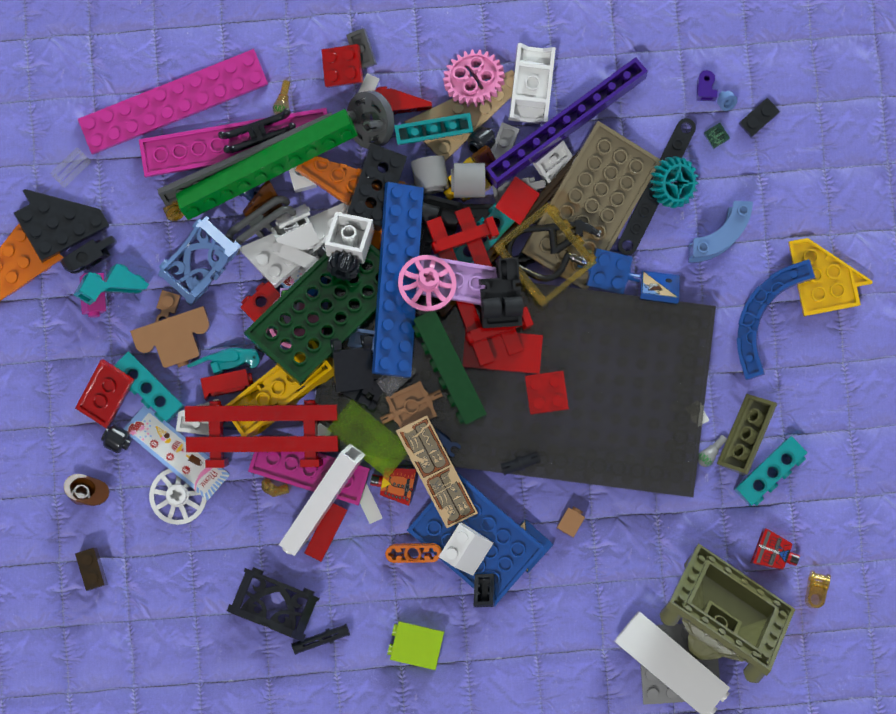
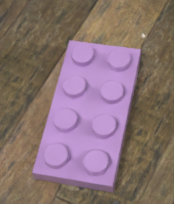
(467, 279)

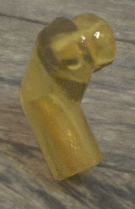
(273, 490)

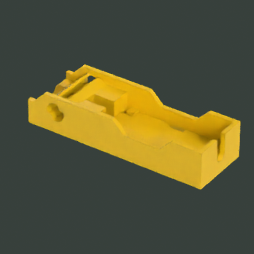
(279, 389)

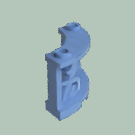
(717, 243)
(225, 250)

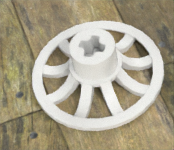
(176, 496)

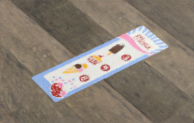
(170, 449)

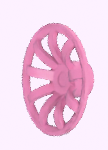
(428, 282)

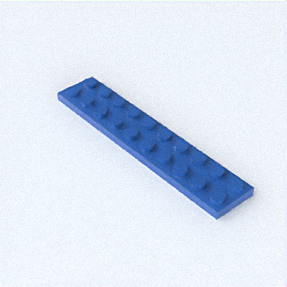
(398, 245)

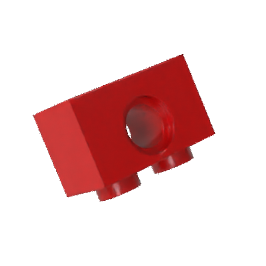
(249, 303)

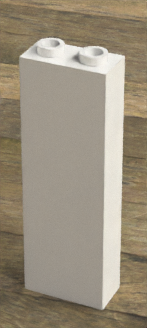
(322, 499)
(672, 664)

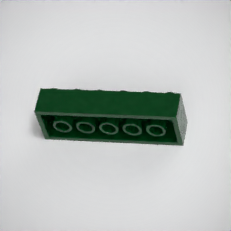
(451, 371)

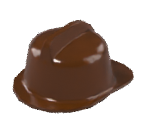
(86, 490)

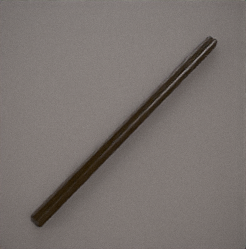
(543, 198)

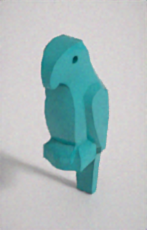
(229, 359)

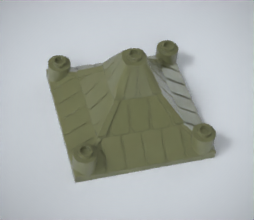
(727, 614)

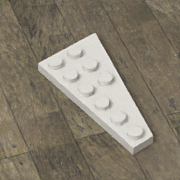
(264, 251)

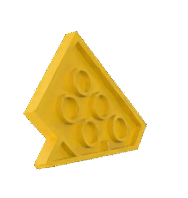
(834, 282)

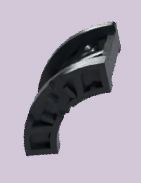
(287, 627)

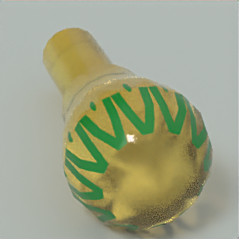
(282, 100)

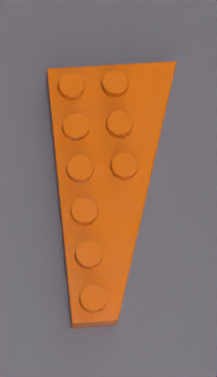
(333, 177)
(20, 263)

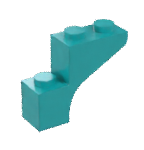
(117, 280)

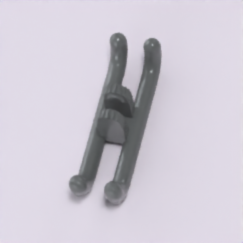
(258, 221)

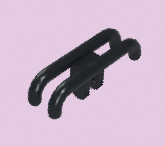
(256, 131)

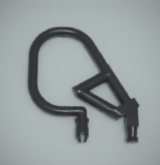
(555, 248)

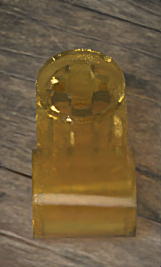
(817, 588)

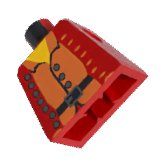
(397, 486)

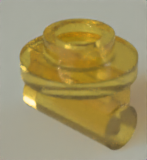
(173, 212)

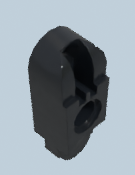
(88, 255)

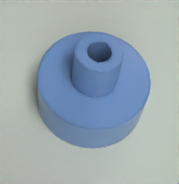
(727, 100)

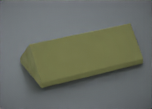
(746, 434)

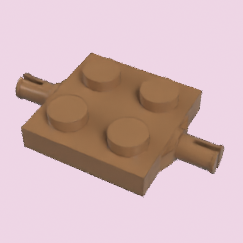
(411, 405)

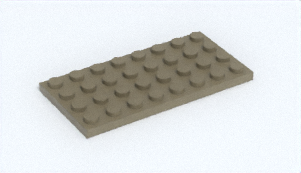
(598, 189)

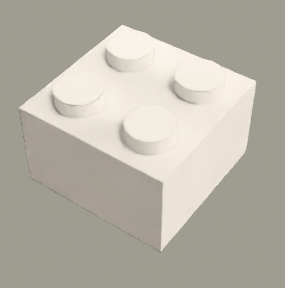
(350, 234)

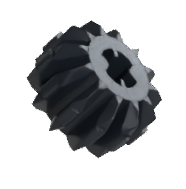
(343, 265)

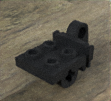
(433, 208)
(501, 298)

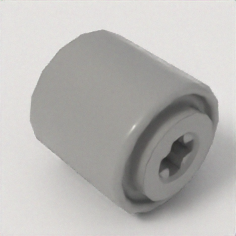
(430, 174)
(468, 180)

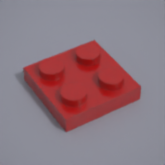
(342, 65)
(546, 392)

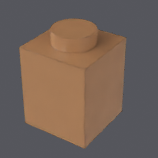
(571, 521)

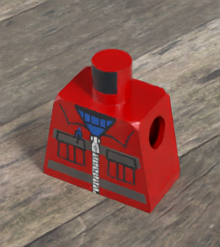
(773, 551)

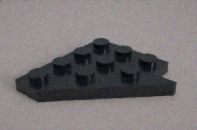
(57, 223)

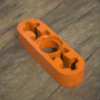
(408, 559)

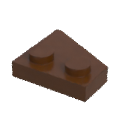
(262, 196)

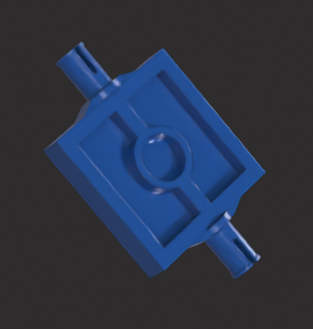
(610, 271)

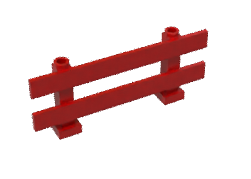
(472, 236)
(218, 444)

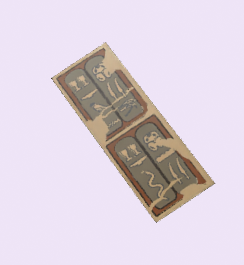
(436, 471)

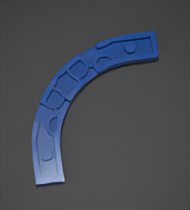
(755, 308)

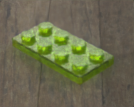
(359, 428)

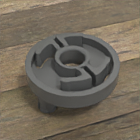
(381, 126)

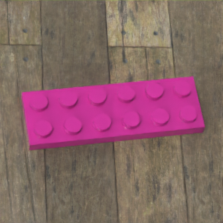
(286, 469)

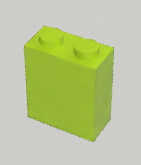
(415, 645)

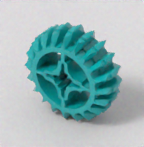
(669, 171)

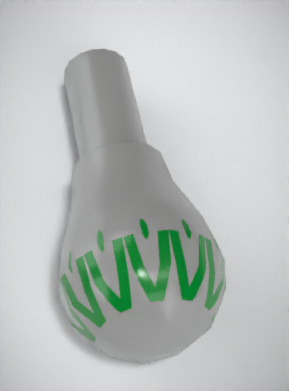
(708, 455)

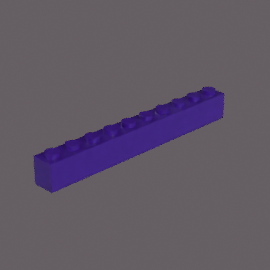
(566, 122)

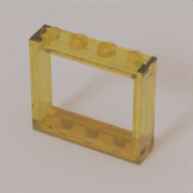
(566, 228)

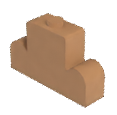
(173, 337)

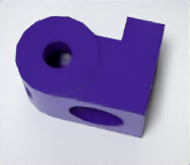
(704, 87)

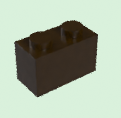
(91, 569)

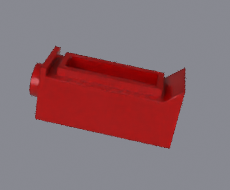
(226, 383)

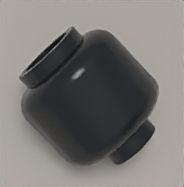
(480, 137)
(116, 439)

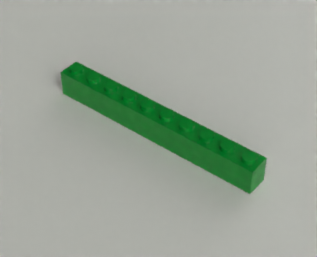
(266, 164)

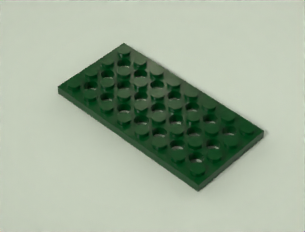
(313, 331)

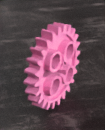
(488, 69)

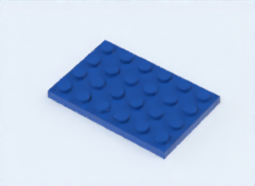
(512, 546)

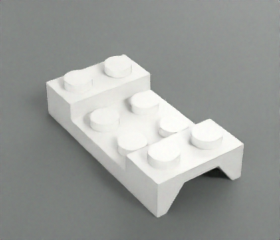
(532, 84)

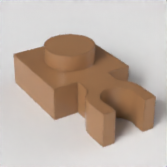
(167, 304)

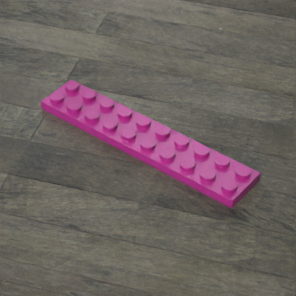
(172, 101)
(202, 146)

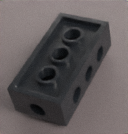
(369, 174)

